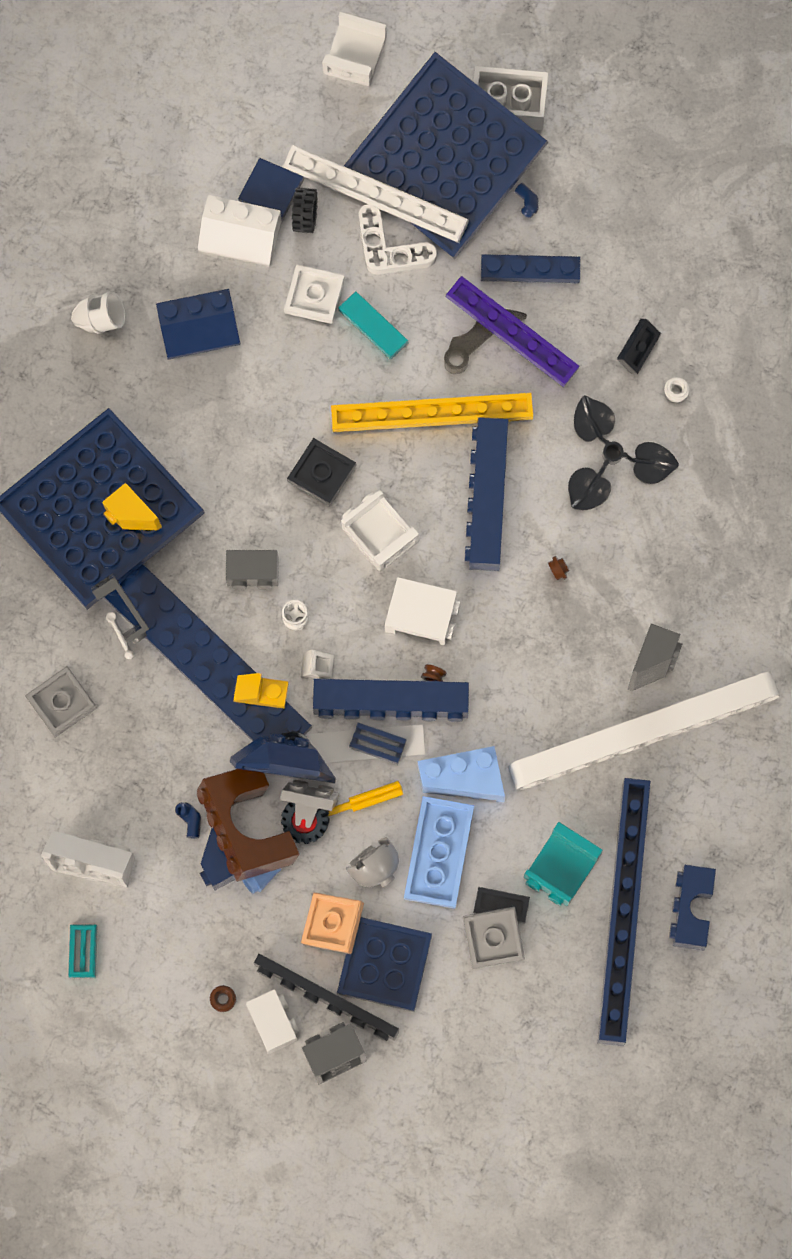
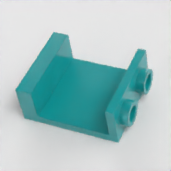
(562, 865)

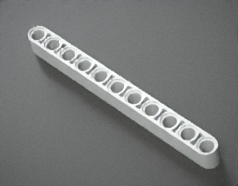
(643, 731)

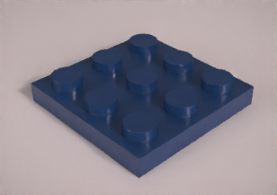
(385, 964)

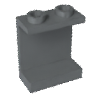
(106, 586)

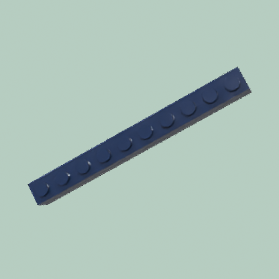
(624, 912)

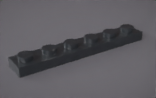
(316, 993)

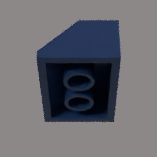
(198, 324)

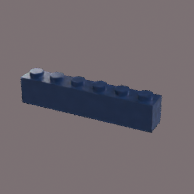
(488, 494)
(390, 698)

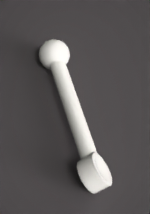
(111, 617)

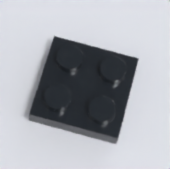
(321, 472)

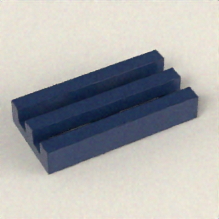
(382, 734)

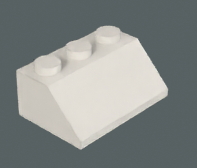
(239, 230)

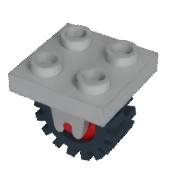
(307, 810)

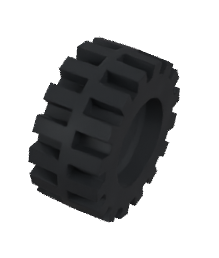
(304, 210)

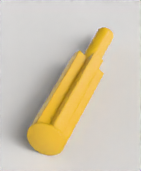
(370, 798)

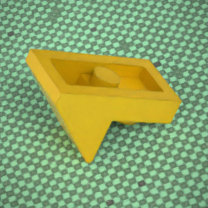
(261, 691)

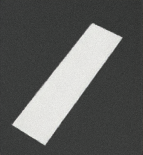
(335, 745)

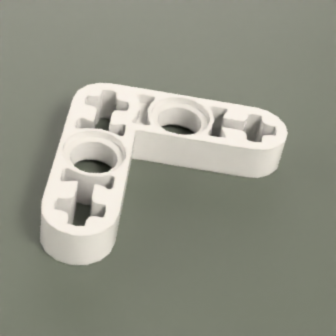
(387, 255)

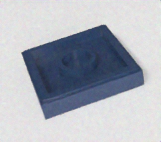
(271, 187)

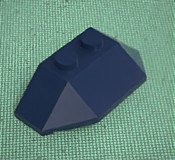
(284, 758)

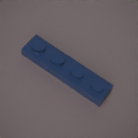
(530, 268)

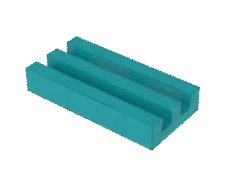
(93, 951)

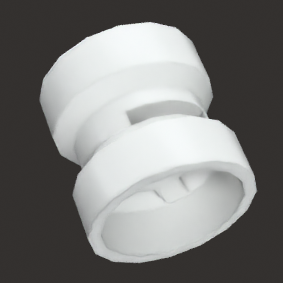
(294, 610)

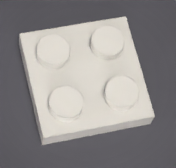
(314, 294)

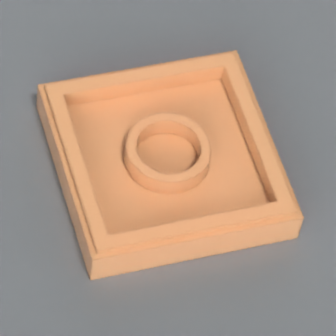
(332, 923)

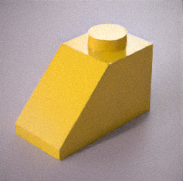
(129, 511)

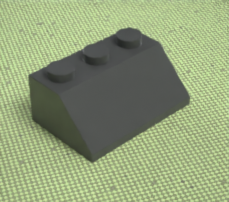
(656, 656)

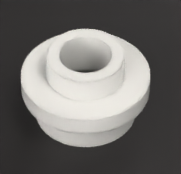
(676, 383)

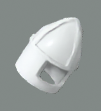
(99, 313)

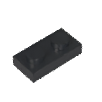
(639, 346)
(492, 900)

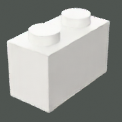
(272, 1021)

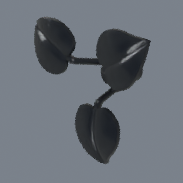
(586, 486)

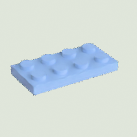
(438, 852)

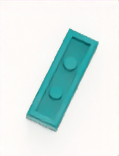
(373, 325)

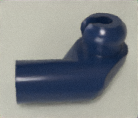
(530, 200)
(191, 817)

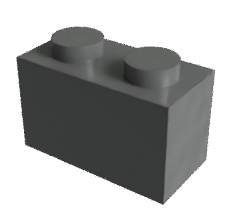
(252, 569)

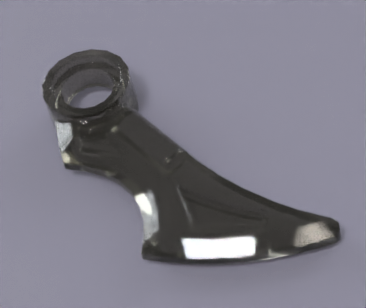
(469, 342)

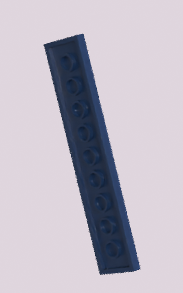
(200, 655)

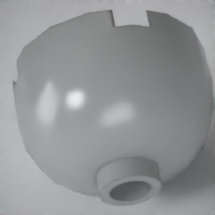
(375, 865)

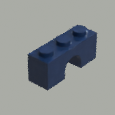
(688, 930)

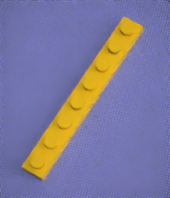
(430, 412)

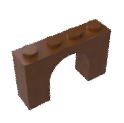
(244, 855)

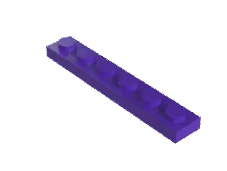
(512, 331)

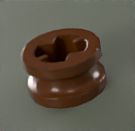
(433, 673)

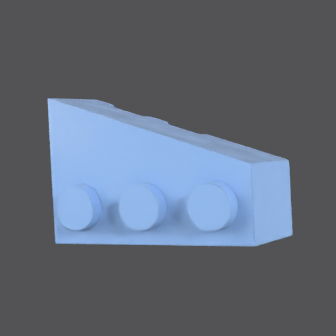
(463, 774)

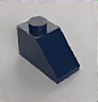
(215, 864)

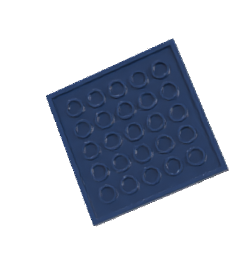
(449, 147)
(62, 508)

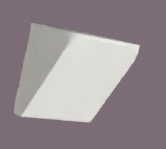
(317, 665)

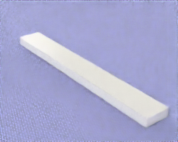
(376, 193)

